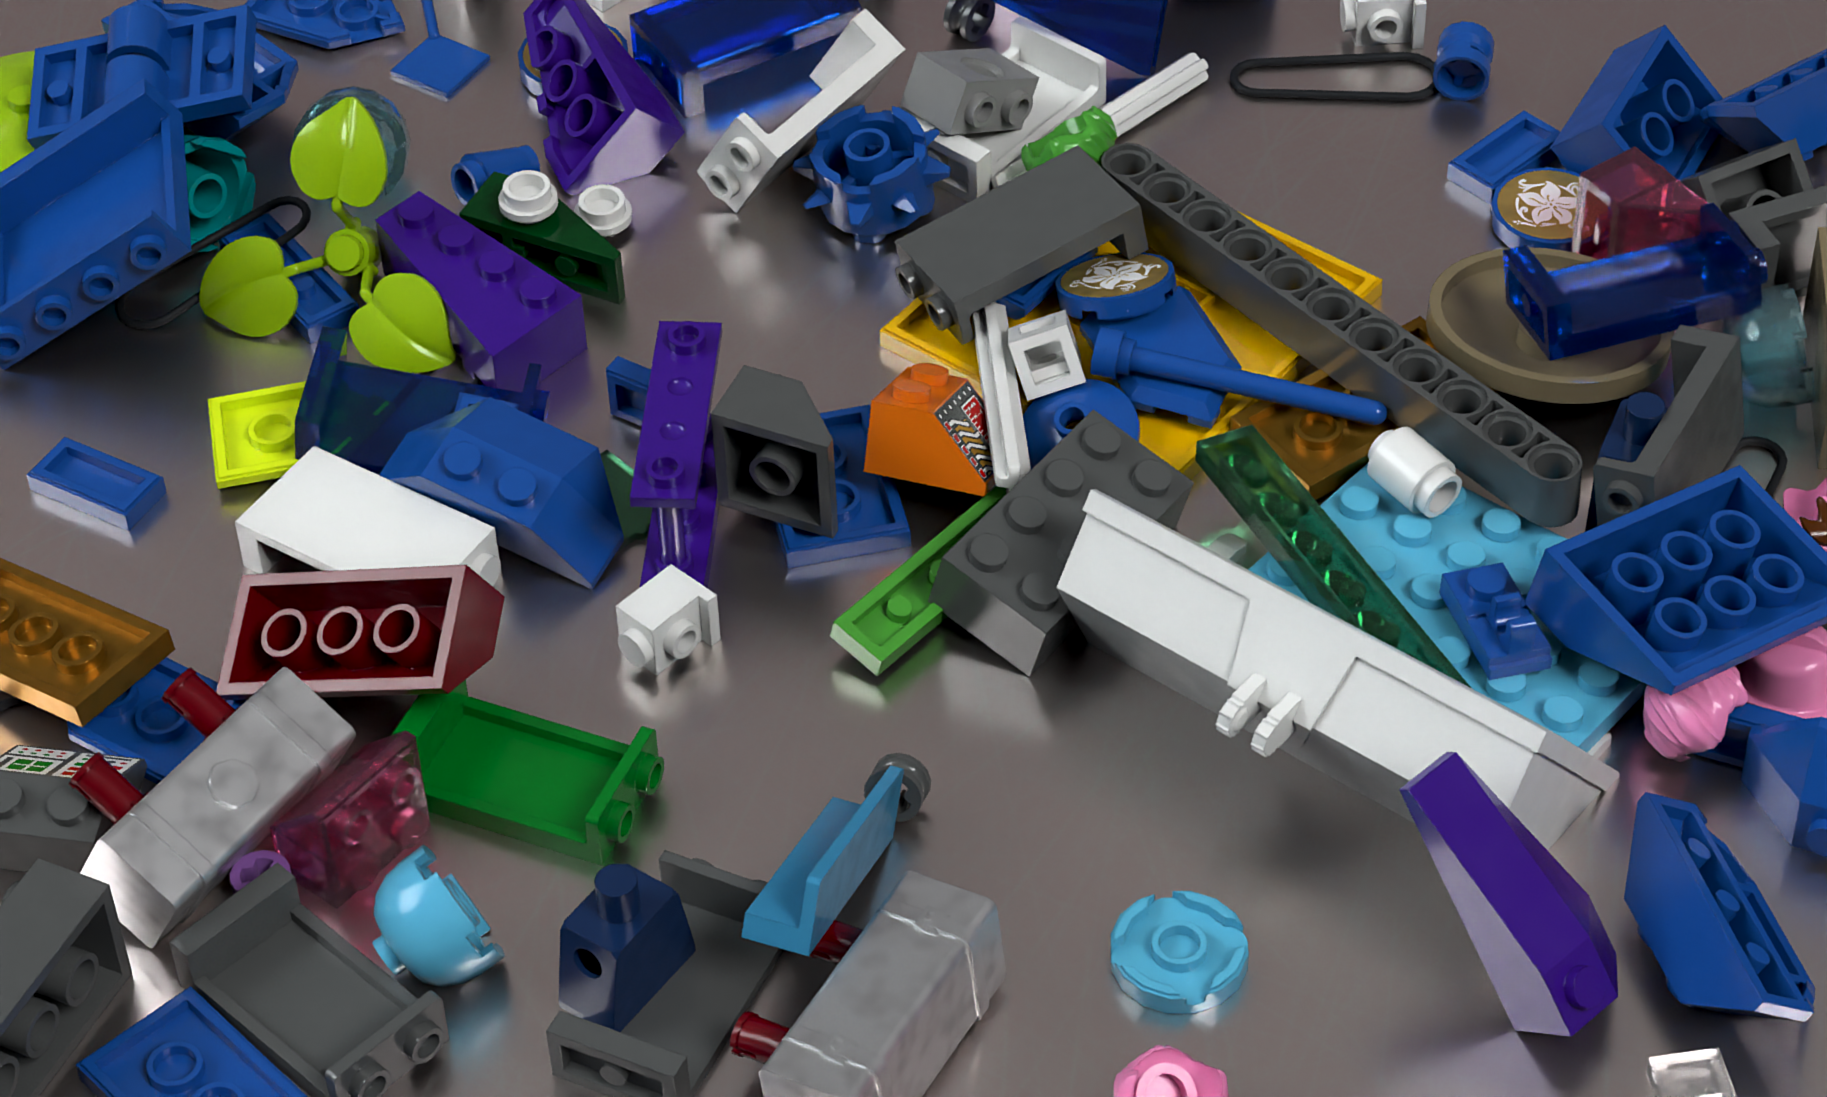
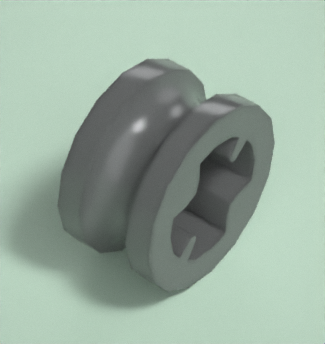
(969, 18)
(914, 778)

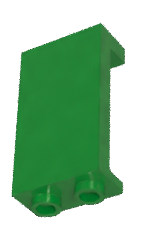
(530, 774)

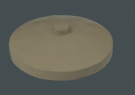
(1485, 339)

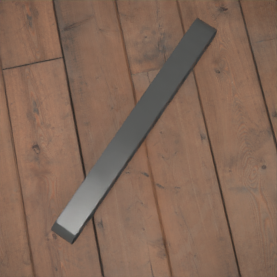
(1352, 340)

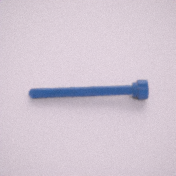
(1120, 355)

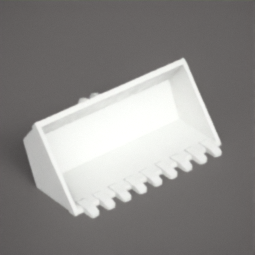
(1307, 675)

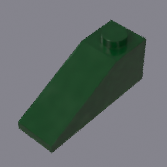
(558, 244)

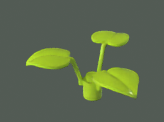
(251, 290)

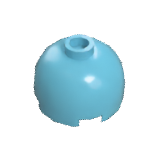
(430, 925)

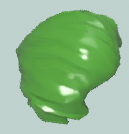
(1091, 131)

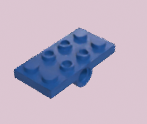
(193, 61)

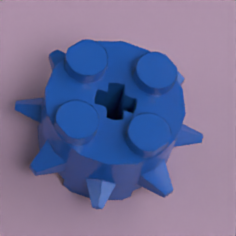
(872, 171)

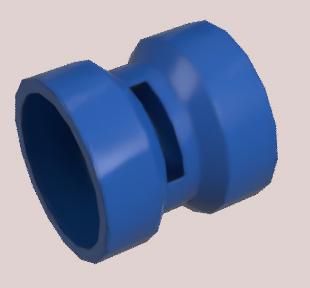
(1463, 61)

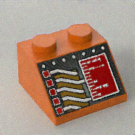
(930, 432)

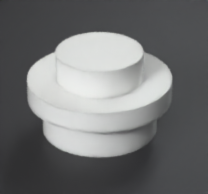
(527, 197)
(604, 209)

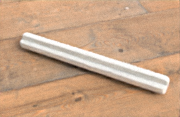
(1139, 102)
(1000, 396)

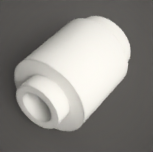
(1413, 472)

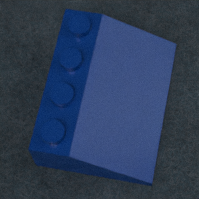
(1685, 584)

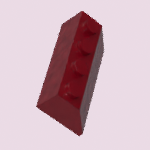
(361, 630)

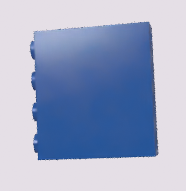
(90, 217)

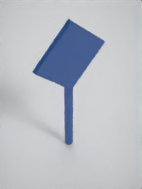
(439, 61)

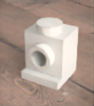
(1384, 21)
(1046, 355)
(666, 620)

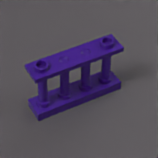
(677, 451)

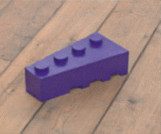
(496, 301)

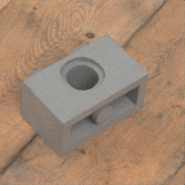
(969, 91)

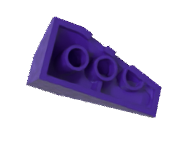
(598, 102)
(1515, 902)

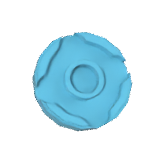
(1179, 952)

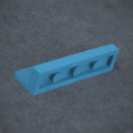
(824, 869)

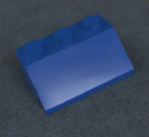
(1642, 100)

